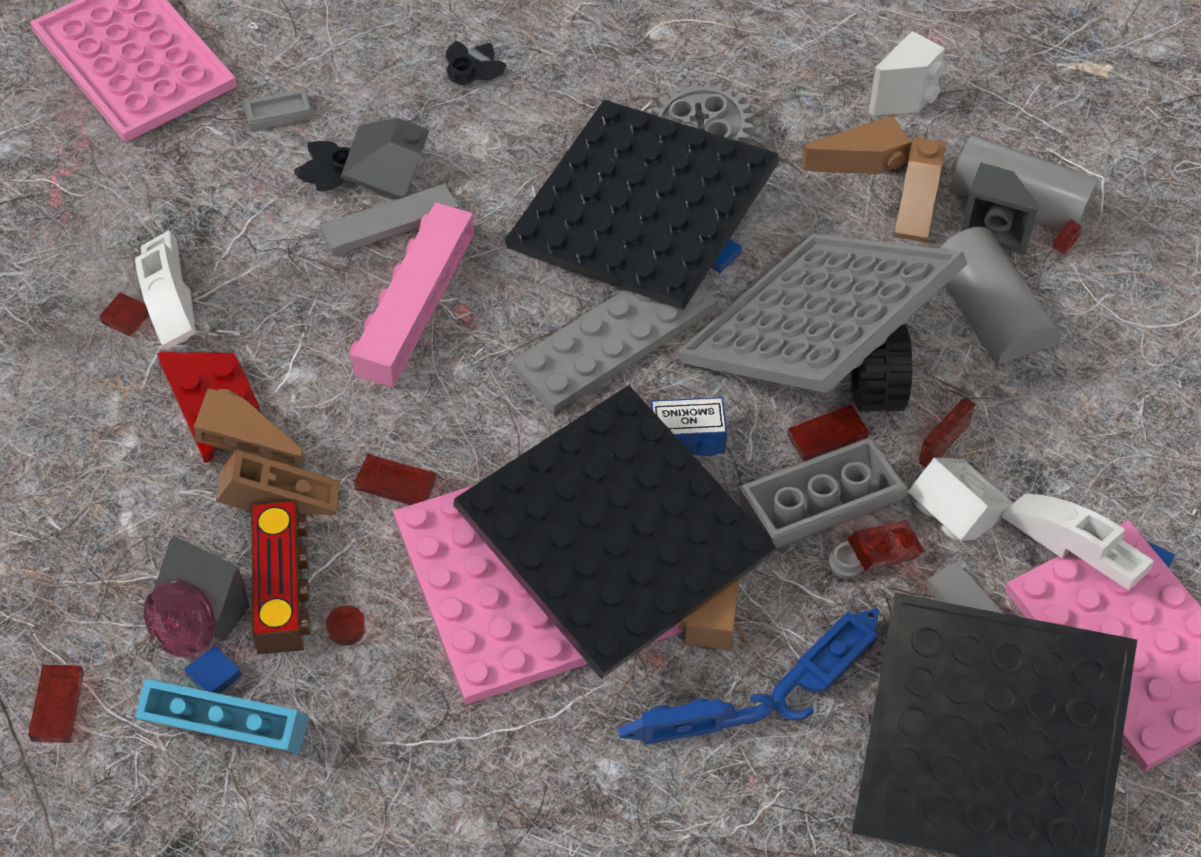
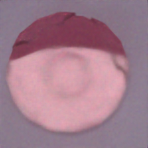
(179, 617)

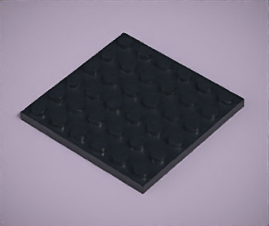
(643, 203)
(614, 529)
(994, 734)

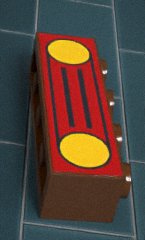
(277, 577)

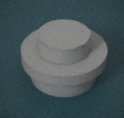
(844, 561)

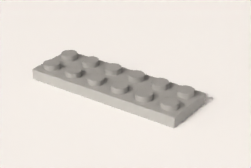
(604, 344)

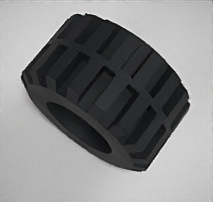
(885, 375)

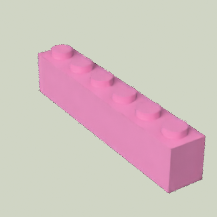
(412, 295)

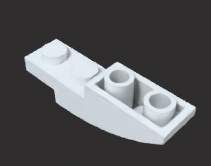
(164, 291)
(1075, 529)

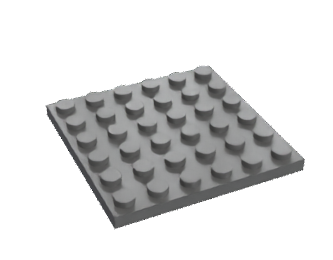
(822, 310)

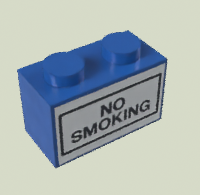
(696, 423)

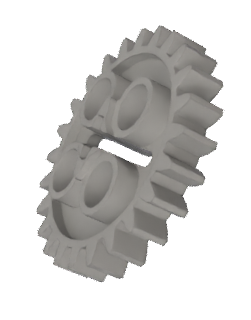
(721, 110)

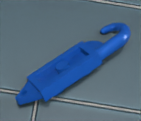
(828, 660)
(694, 719)

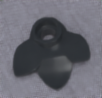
(472, 64)
(325, 166)

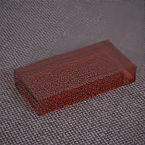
(947, 432)
(827, 433)
(394, 480)
(56, 703)

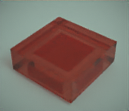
(124, 314)

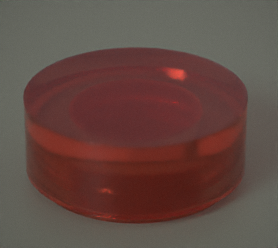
(1067, 237)
(345, 625)

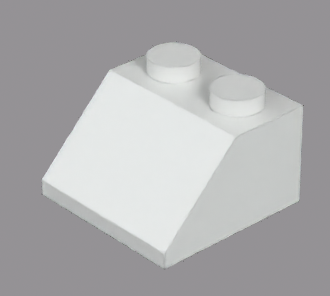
(907, 77)
(958, 498)

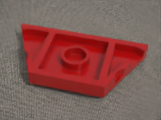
(190, 377)

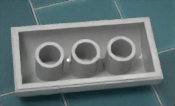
(1056, 189)
(998, 298)
(822, 492)

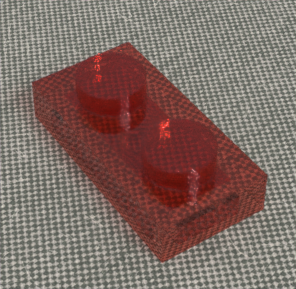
(885, 545)

